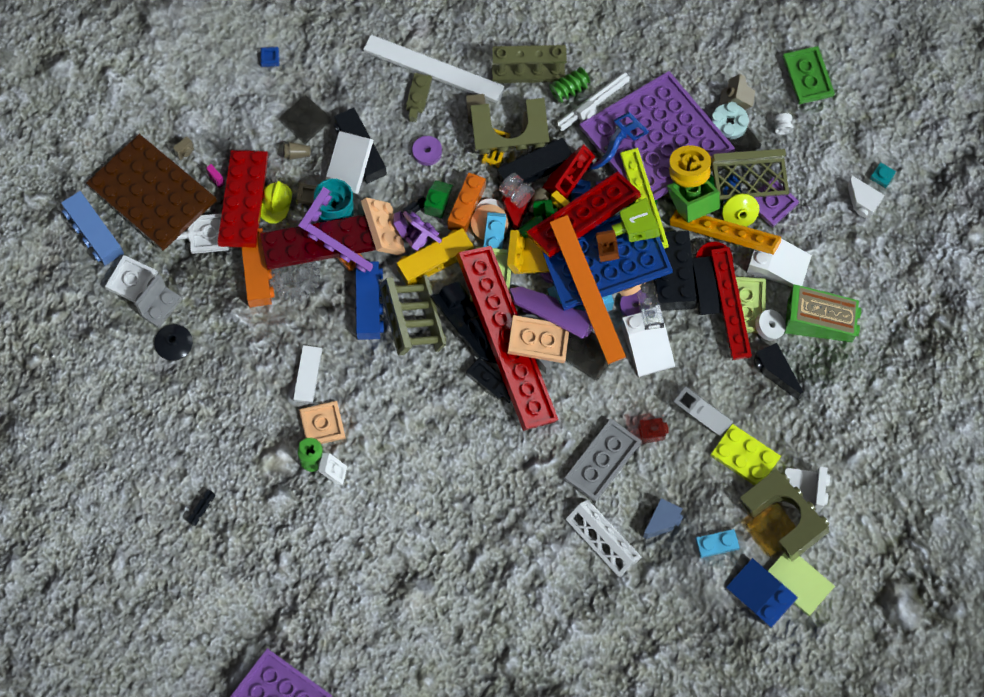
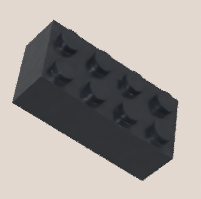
(677, 289)

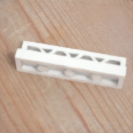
(605, 534)

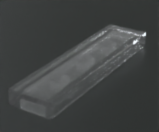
(650, 306)

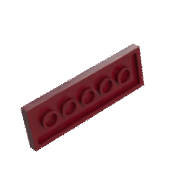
(294, 247)

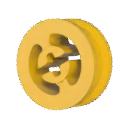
(699, 168)

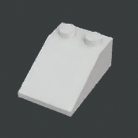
(785, 267)
(648, 348)

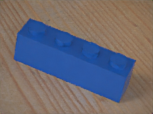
(368, 303)

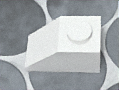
(864, 198)

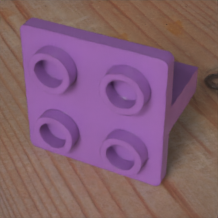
(419, 231)

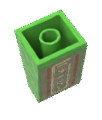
(822, 315)

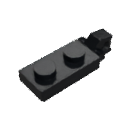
(488, 379)

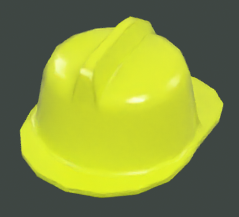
(276, 202)

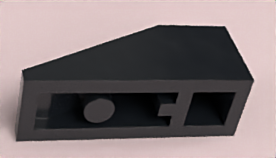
(776, 368)

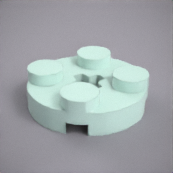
(734, 112)

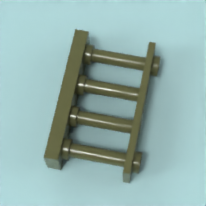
(528, 63)
(399, 325)

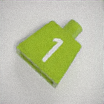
(637, 222)

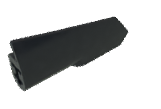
(464, 317)

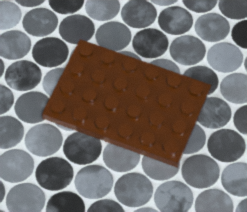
(151, 192)

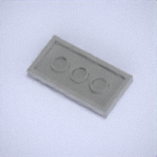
(603, 460)

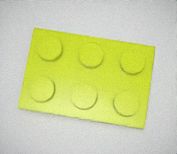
(745, 455)

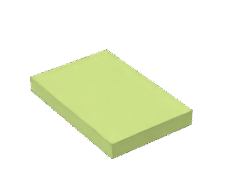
(753, 299)
(803, 581)

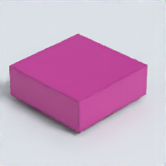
(215, 176)

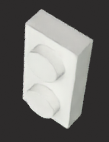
(332, 468)

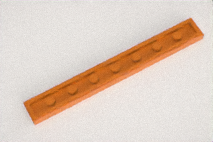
(587, 290)

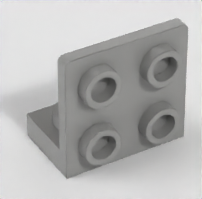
(157, 302)

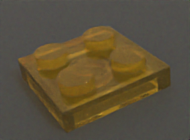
(770, 528)

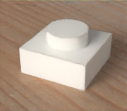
(586, 111)

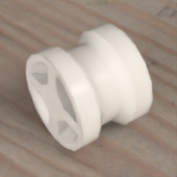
(783, 123)

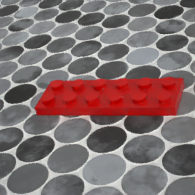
(243, 199)
(587, 211)

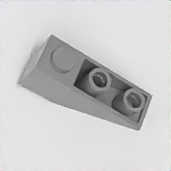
(703, 411)

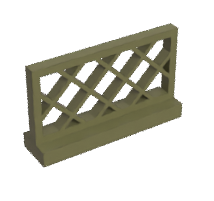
(751, 158)

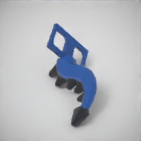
(615, 139)

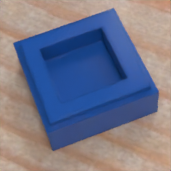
(270, 57)

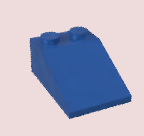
(762, 592)

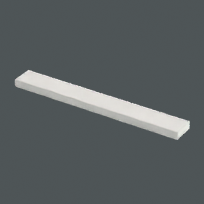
(429, 66)

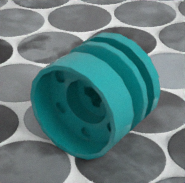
(341, 199)

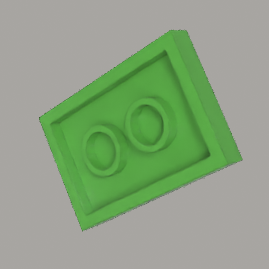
(808, 75)

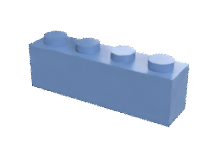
(92, 228)

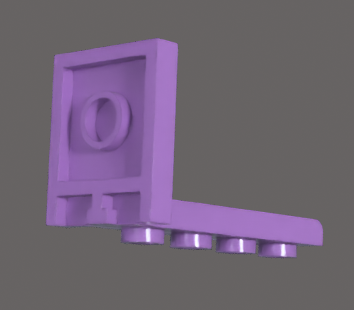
(330, 243)

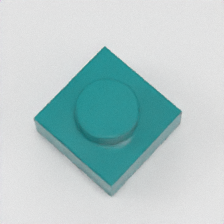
(883, 175)

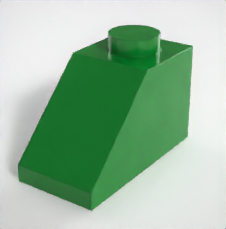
(437, 199)

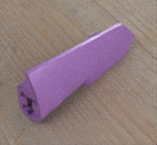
(551, 309)

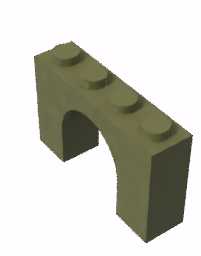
(487, 139)
(778, 489)

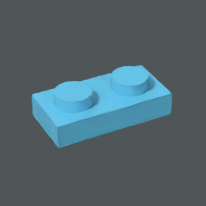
(494, 230)
(717, 543)

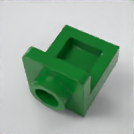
(543, 207)

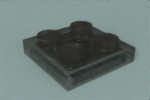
(305, 119)

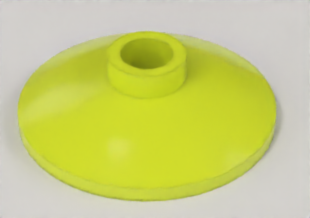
(738, 204)

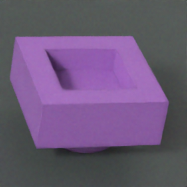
(401, 224)

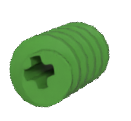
(569, 83)
(310, 454)

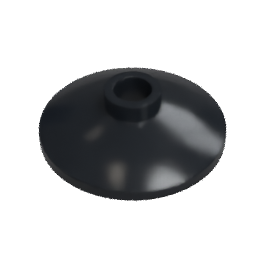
(177, 349)

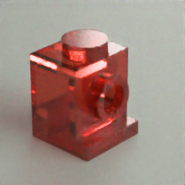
(648, 435)

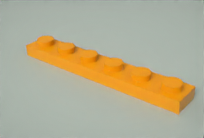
(729, 232)

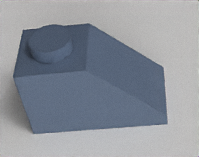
(663, 519)

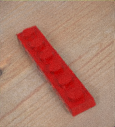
(730, 303)

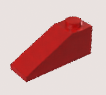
(569, 172)

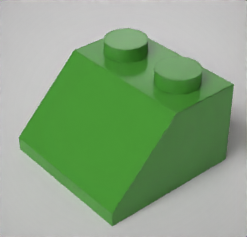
(694, 201)

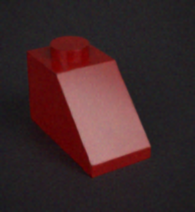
(514, 214)

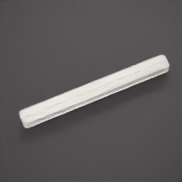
(597, 98)

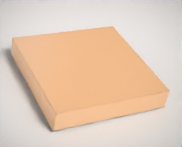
(323, 422)

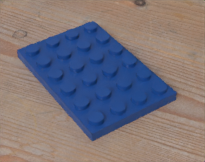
(636, 264)

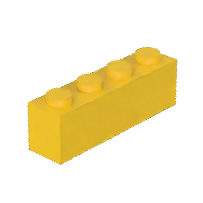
(433, 257)

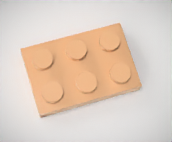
(381, 225)
(537, 339)

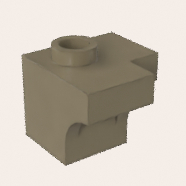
(738, 92)

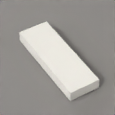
(307, 374)

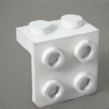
(811, 485)

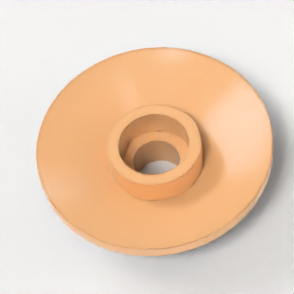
(479, 217)

